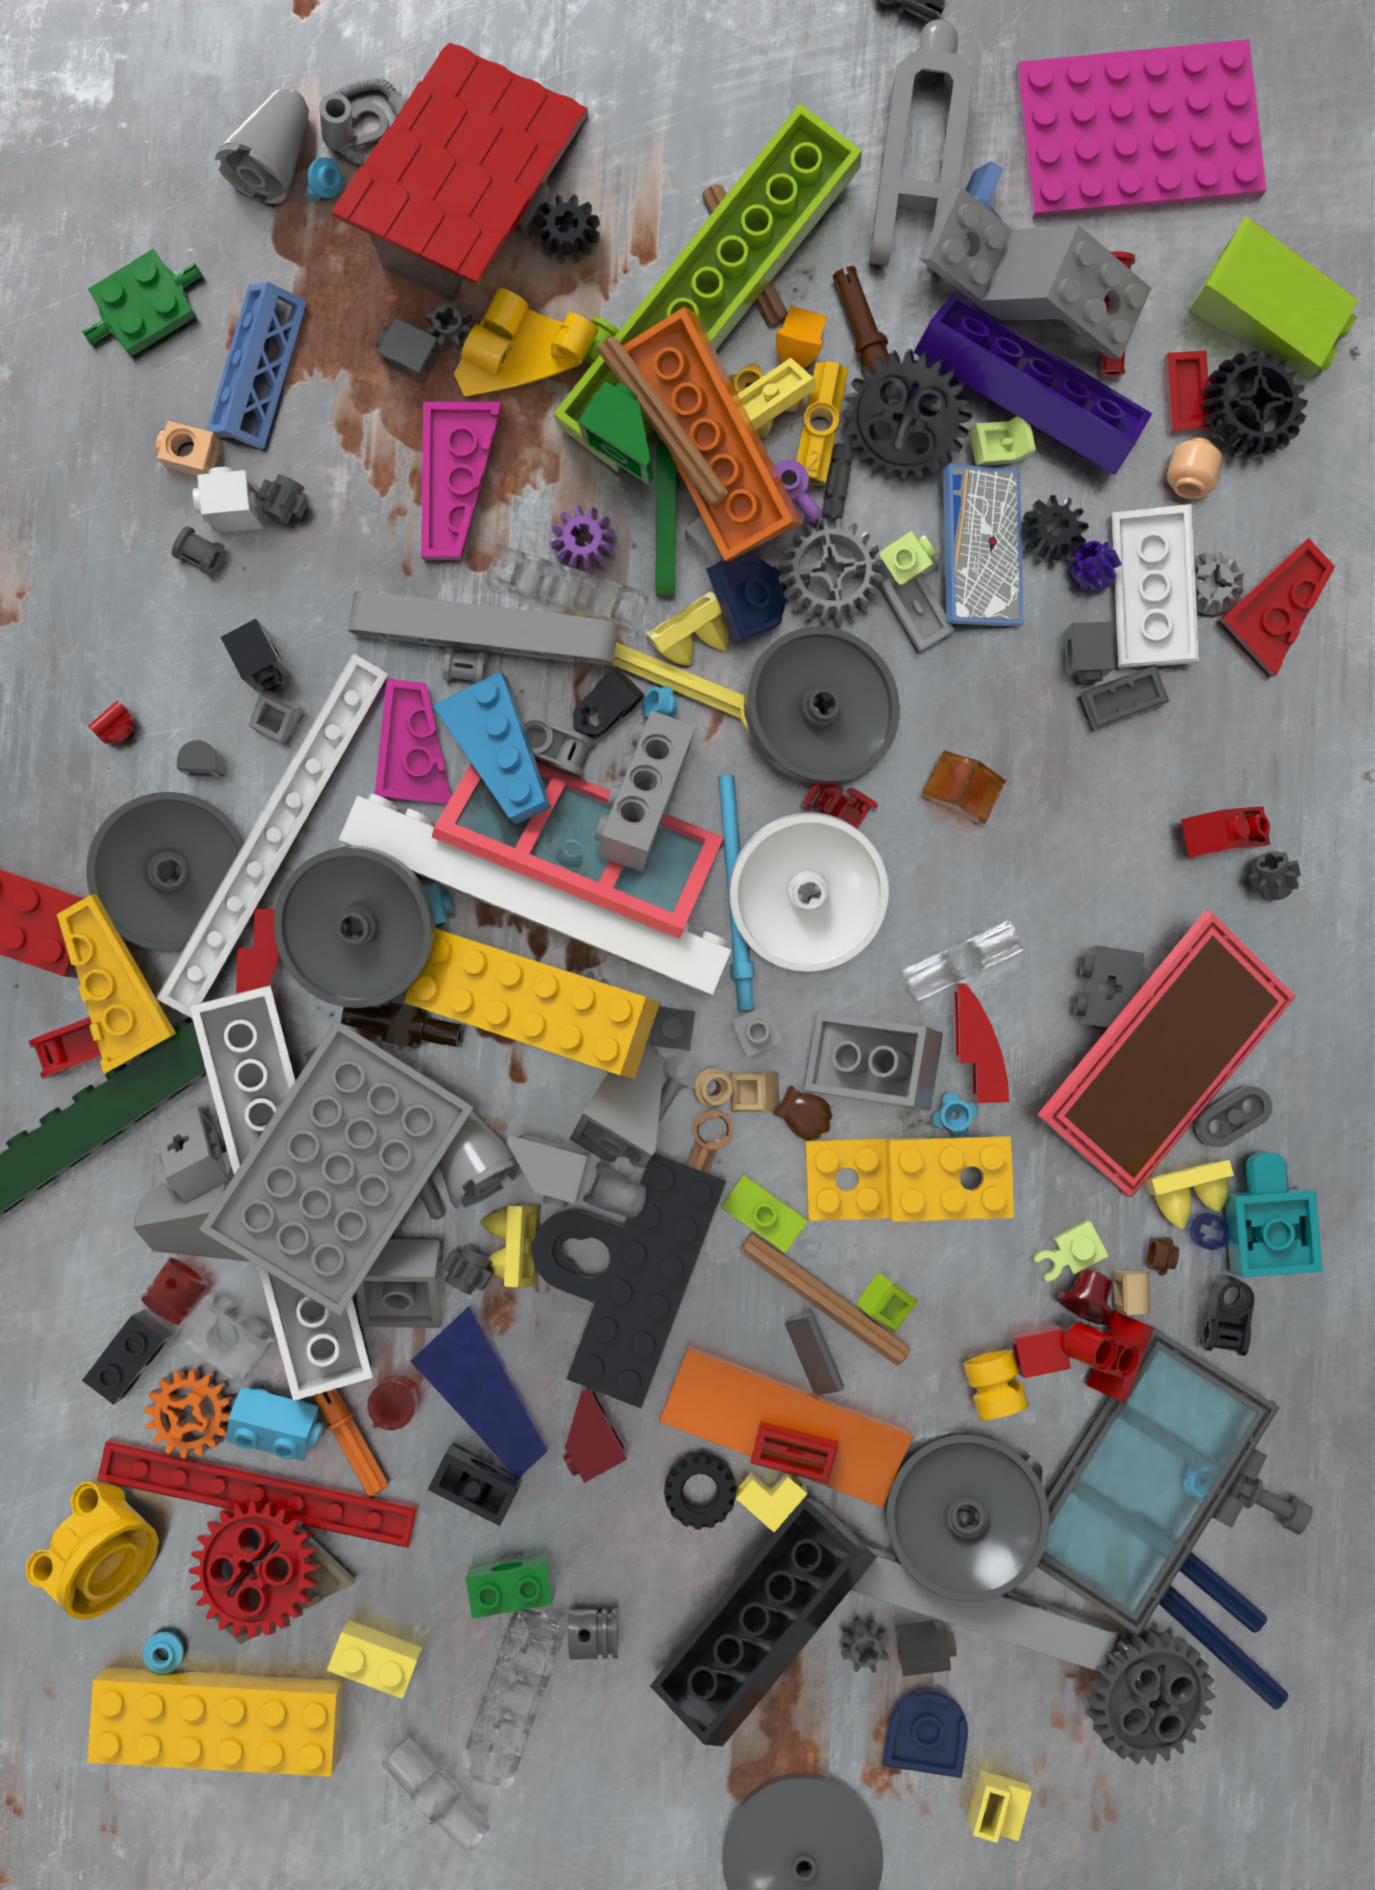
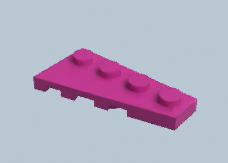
(453, 468)

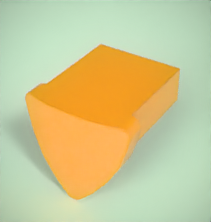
(800, 336)

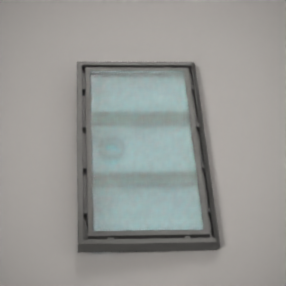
(1150, 1480)

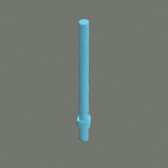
(742, 969)

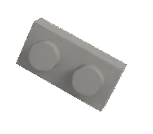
(918, 610)

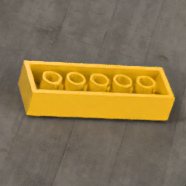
(535, 1004)
(216, 1721)

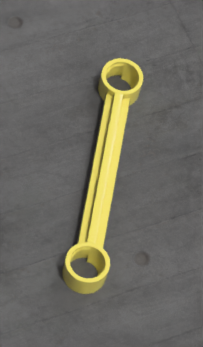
(680, 681)

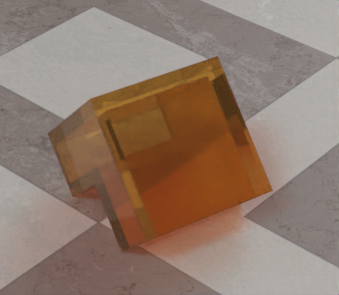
(964, 786)

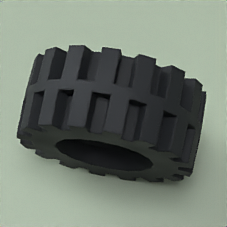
(717, 1509)

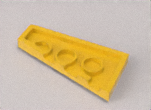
(117, 996)

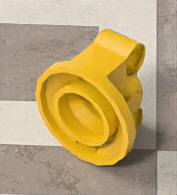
(95, 1553)

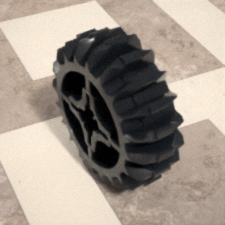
(1238, 419)

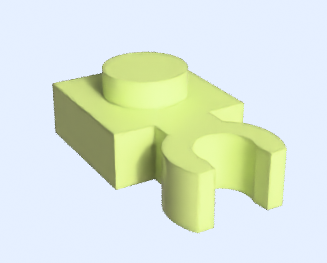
(1076, 1249)

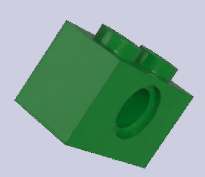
(510, 1586)

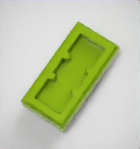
(764, 1213)

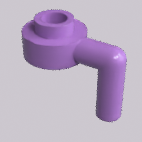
(798, 491)

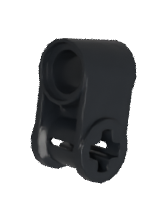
(610, 700)
(1228, 1319)

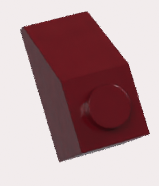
(592, 1440)

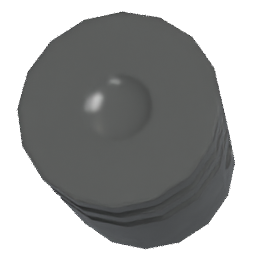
(603, 1632)

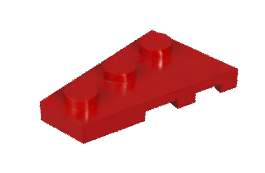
(1275, 609)

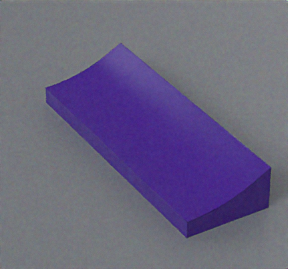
(1033, 383)

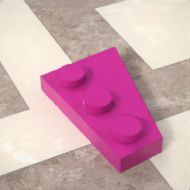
(409, 747)

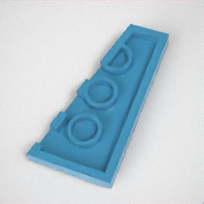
(496, 743)

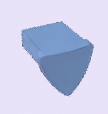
(984, 183)

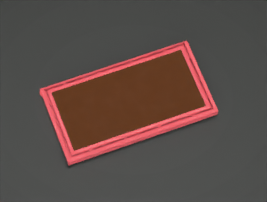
(1167, 1054)

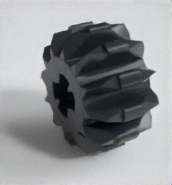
(556, 220)
(1064, 518)

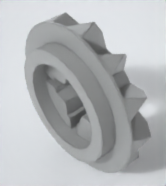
(1228, 573)

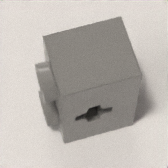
(190, 1154)

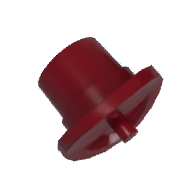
(1089, 1297)

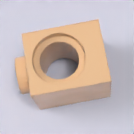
(199, 460)

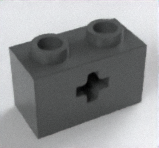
(1124, 974)

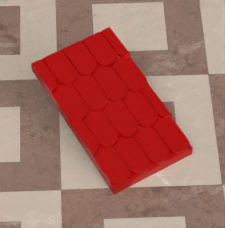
(458, 170)

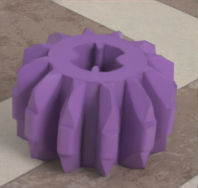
(575, 526)

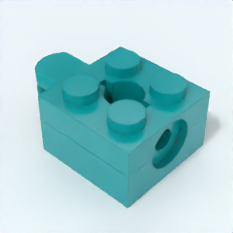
(1271, 1225)

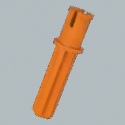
(351, 1442)

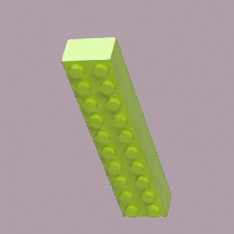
(737, 245)

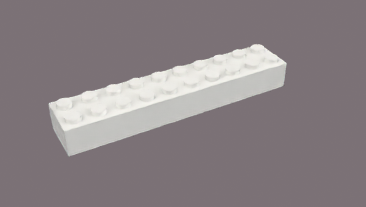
(408, 837)
(248, 1082)

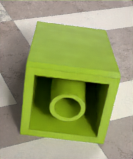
(1275, 301)

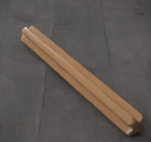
(663, 421)
(825, 1299)

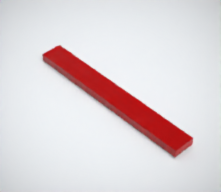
(231, 1485)

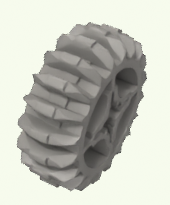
(813, 575)

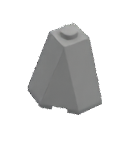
(624, 1114)
(173, 1225)

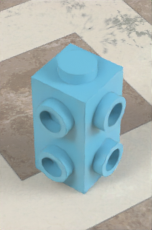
(273, 1424)

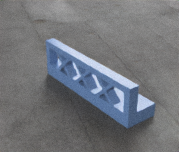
(243, 362)

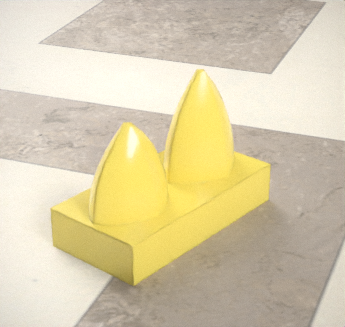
(774, 393)
(702, 617)
(1174, 1194)
(518, 1228)

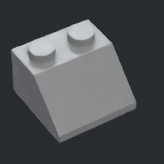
(550, 1168)
(403, 1286)

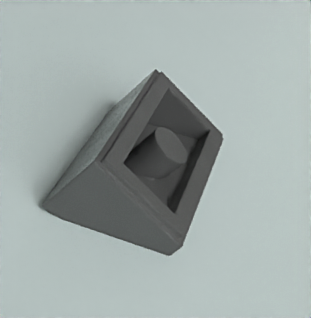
(814, 1354)

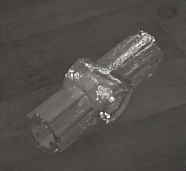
(985, 950)

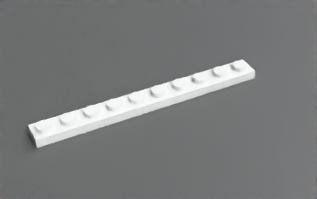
(272, 835)

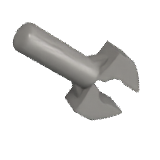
(672, 1086)

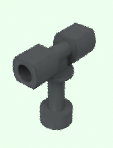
(1248, 1490)

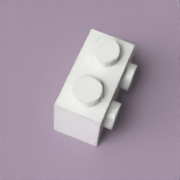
(228, 500)

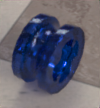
(1211, 1243)

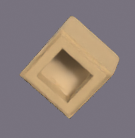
(754, 1091)

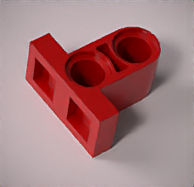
(1111, 1353)

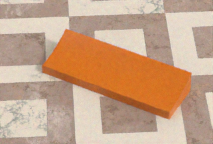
(701, 397)
(729, 1400)

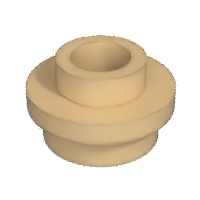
(723, 1087)

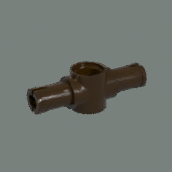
(403, 1025)

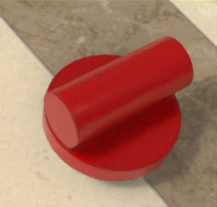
(113, 724)

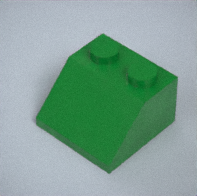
(616, 429)

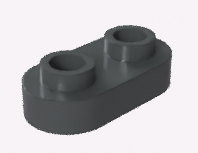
(1232, 1117)

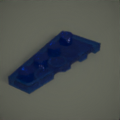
(474, 1383)

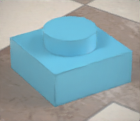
(441, 903)

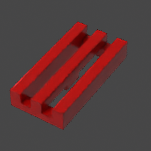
(796, 1437)

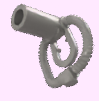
(337, 117)

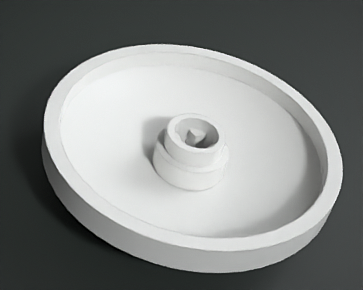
(808, 892)

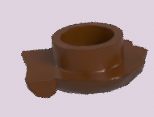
(804, 1114)

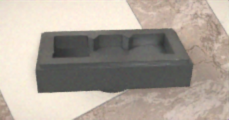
(1124, 697)

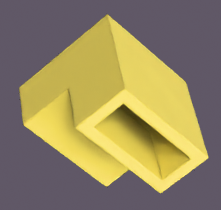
(773, 1503)
(998, 1807)

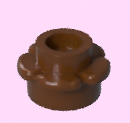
(1162, 1255)

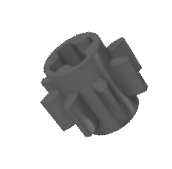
(443, 315)
(282, 498)
(1274, 875)
(467, 1269)
(869, 1656)

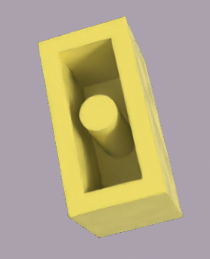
(374, 1659)

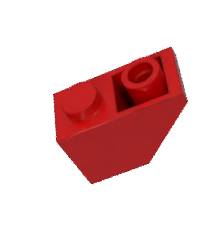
(1226, 831)

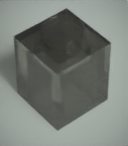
(924, 1647)

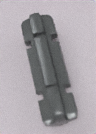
(837, 481)

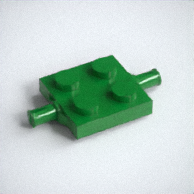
(142, 302)

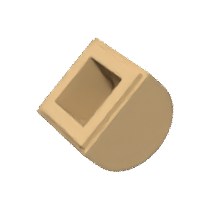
(1131, 1292)

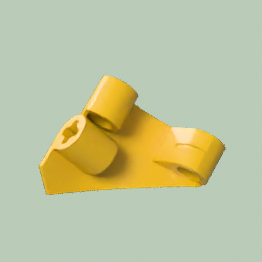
(520, 346)

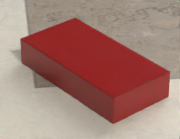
(1185, 381)

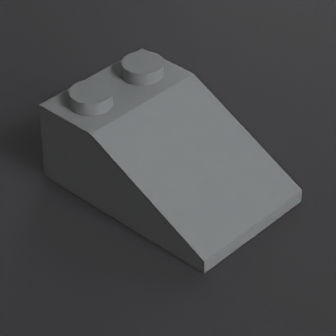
(874, 1061)

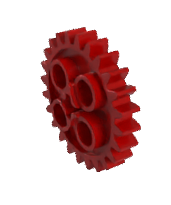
(278, 1595)

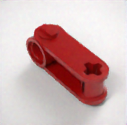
(66, 1048)

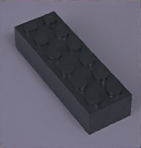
(762, 1622)

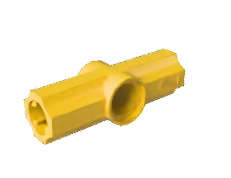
(826, 402)

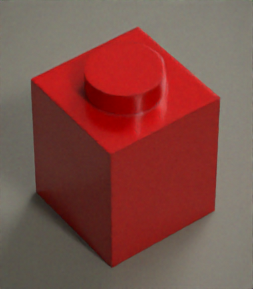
(1040, 1351)

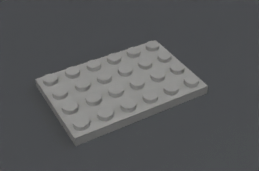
(336, 1168)

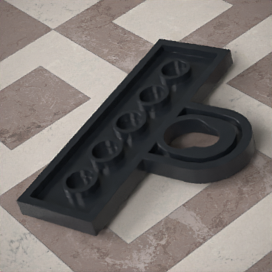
(644, 1278)

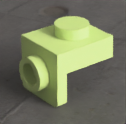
(1001, 442)
(910, 557)

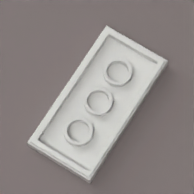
(1155, 587)

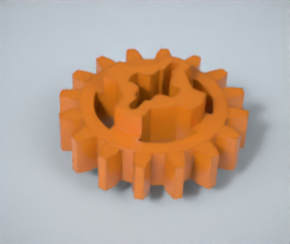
(174, 1406)

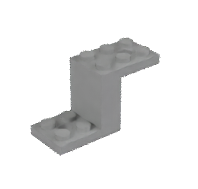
(1036, 273)

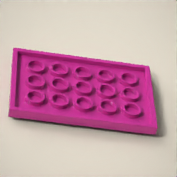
(1141, 128)

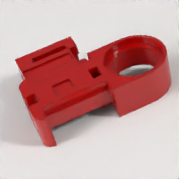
(834, 803)

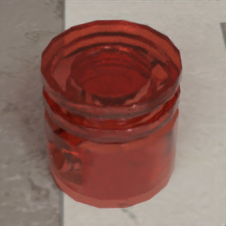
(174, 1291)
(394, 1402)

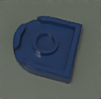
(748, 595)
(926, 1733)

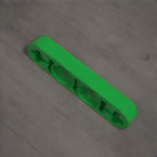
(665, 522)

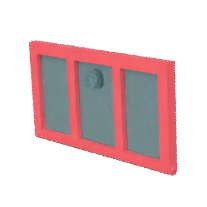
(562, 849)

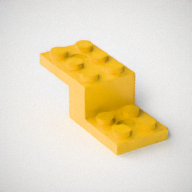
(910, 1178)

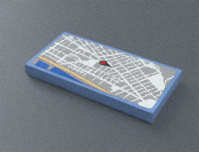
(982, 545)

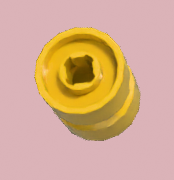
(995, 1383)

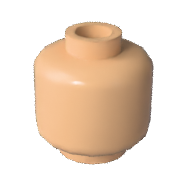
(1194, 468)

